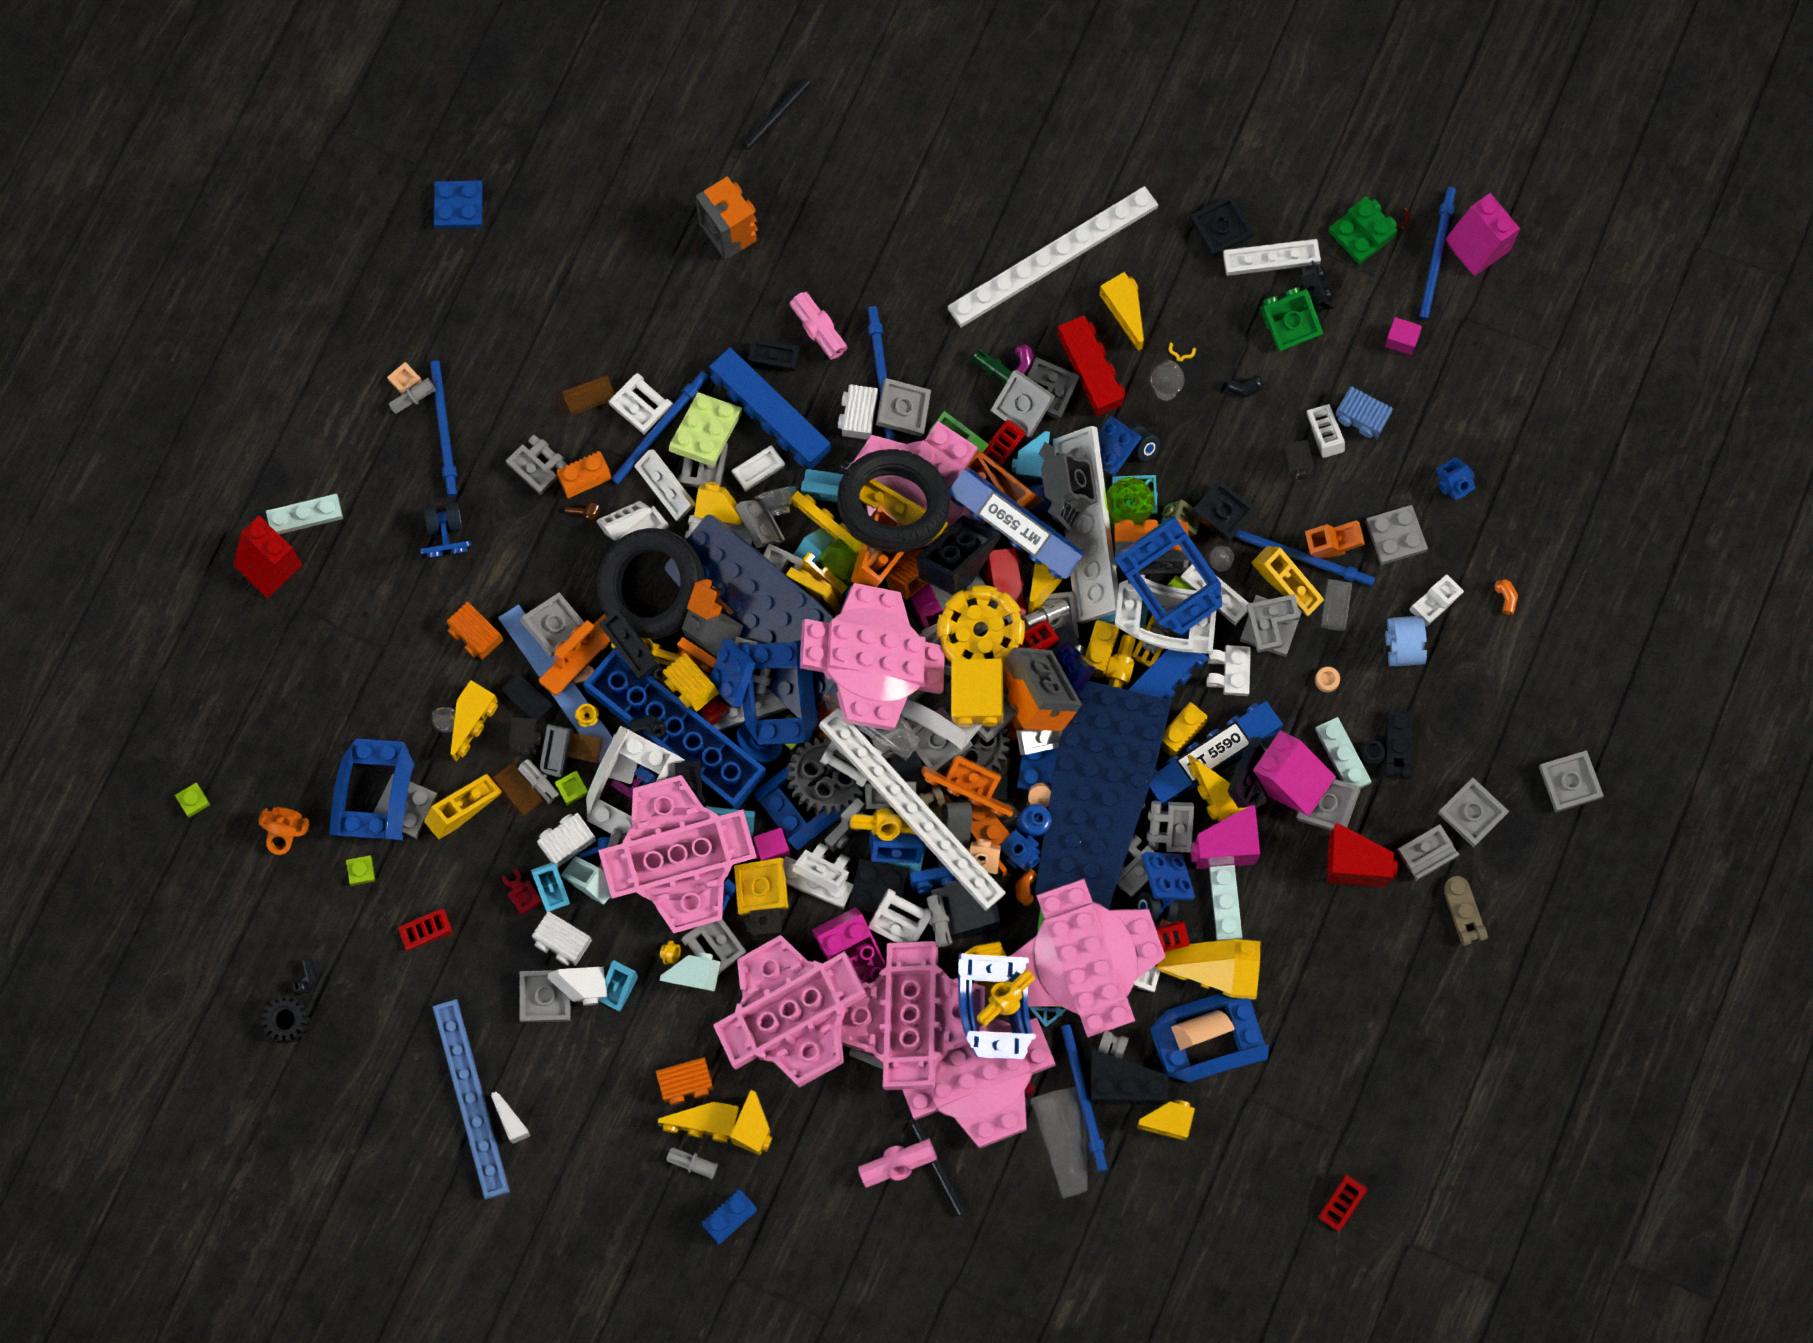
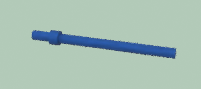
(1446, 212)
(876, 331)
(688, 393)
(448, 471)
(1348, 573)
(1095, 1145)

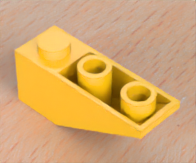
(471, 711)
(1214, 790)
(708, 1119)

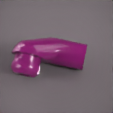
(1025, 355)

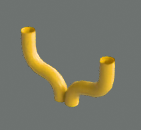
(1177, 355)

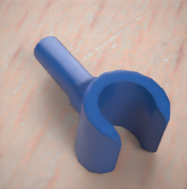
(602, 843)
(729, 890)

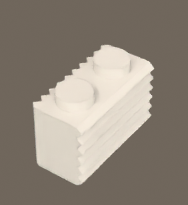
(859, 412)
(566, 839)
(561, 939)

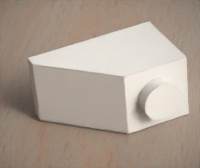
(581, 984)

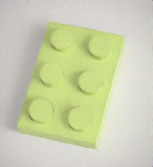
(705, 429)

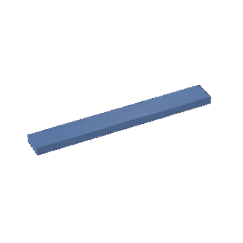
(570, 698)
(471, 1099)

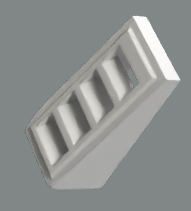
(1328, 445)
(622, 520)
(513, 1126)

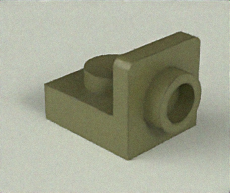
(1182, 511)

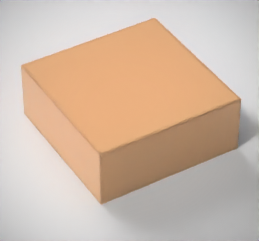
(403, 378)

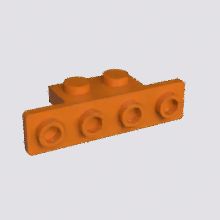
(574, 655)
(972, 781)
(986, 826)

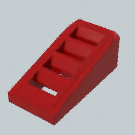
(1009, 427)
(1034, 631)
(422, 921)
(1169, 928)
(1335, 1197)

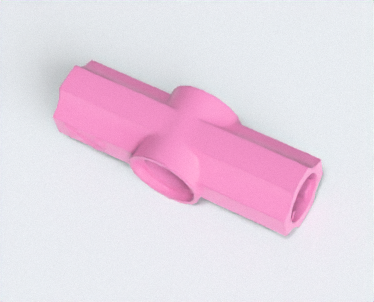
(818, 325)
(897, 1163)

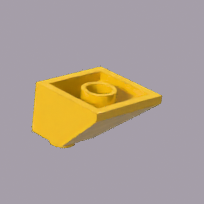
(751, 1128)

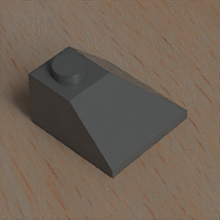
(710, 632)

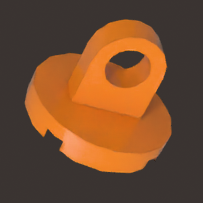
(284, 824)

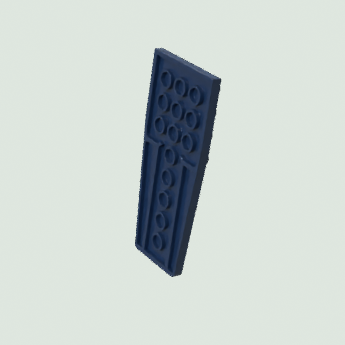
(761, 599)
(1100, 787)

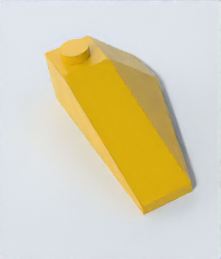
(1217, 964)

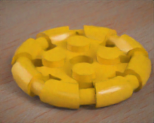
(978, 614)

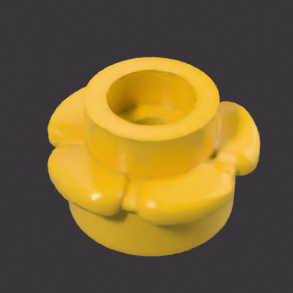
(584, 709)
(670, 953)

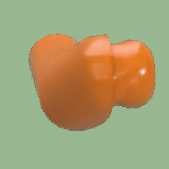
(1510, 595)
(1022, 887)

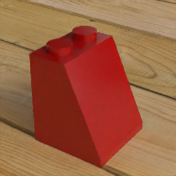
(265, 557)
(1358, 860)

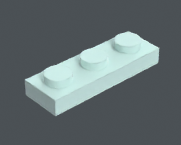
(305, 514)
(1342, 753)
(1225, 902)

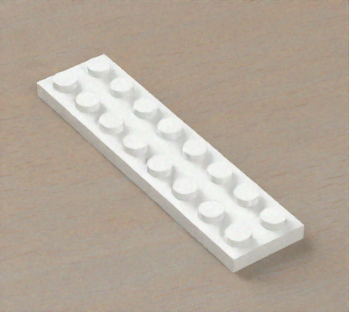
(1095, 576)

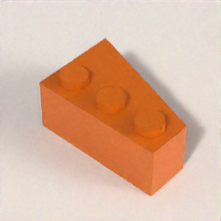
(1004, 481)
(874, 564)

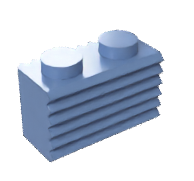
(1363, 413)

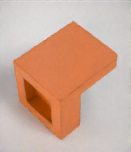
(703, 600)

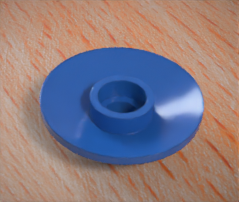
(760, 753)

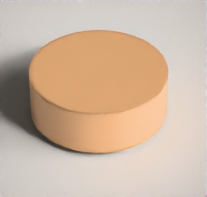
(1327, 679)
(1039, 794)

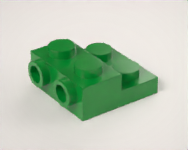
(1364, 230)
(1291, 318)

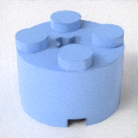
(1406, 641)

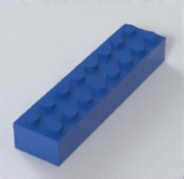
(724, 766)

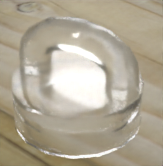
(1221, 558)
(1026, 569)
(443, 718)

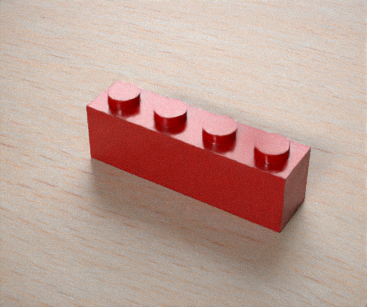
(1091, 366)
(1002, 572)

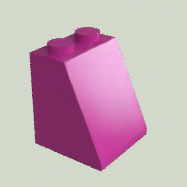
(1483, 235)
(1293, 774)
(1228, 842)

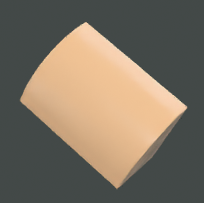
(1201, 1029)

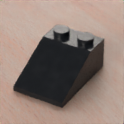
(957, 555)

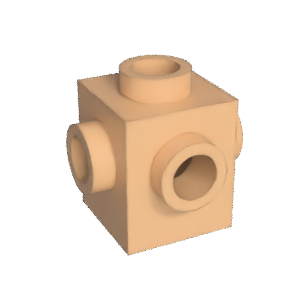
(991, 853)

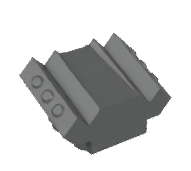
(1067, 485)

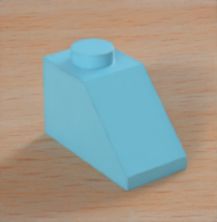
(1029, 461)

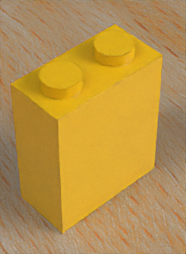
(977, 692)

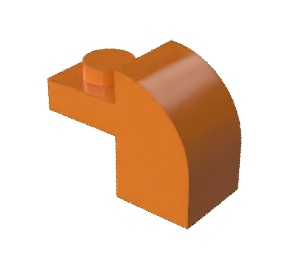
(1333, 542)

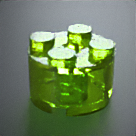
(1129, 489)
(838, 560)

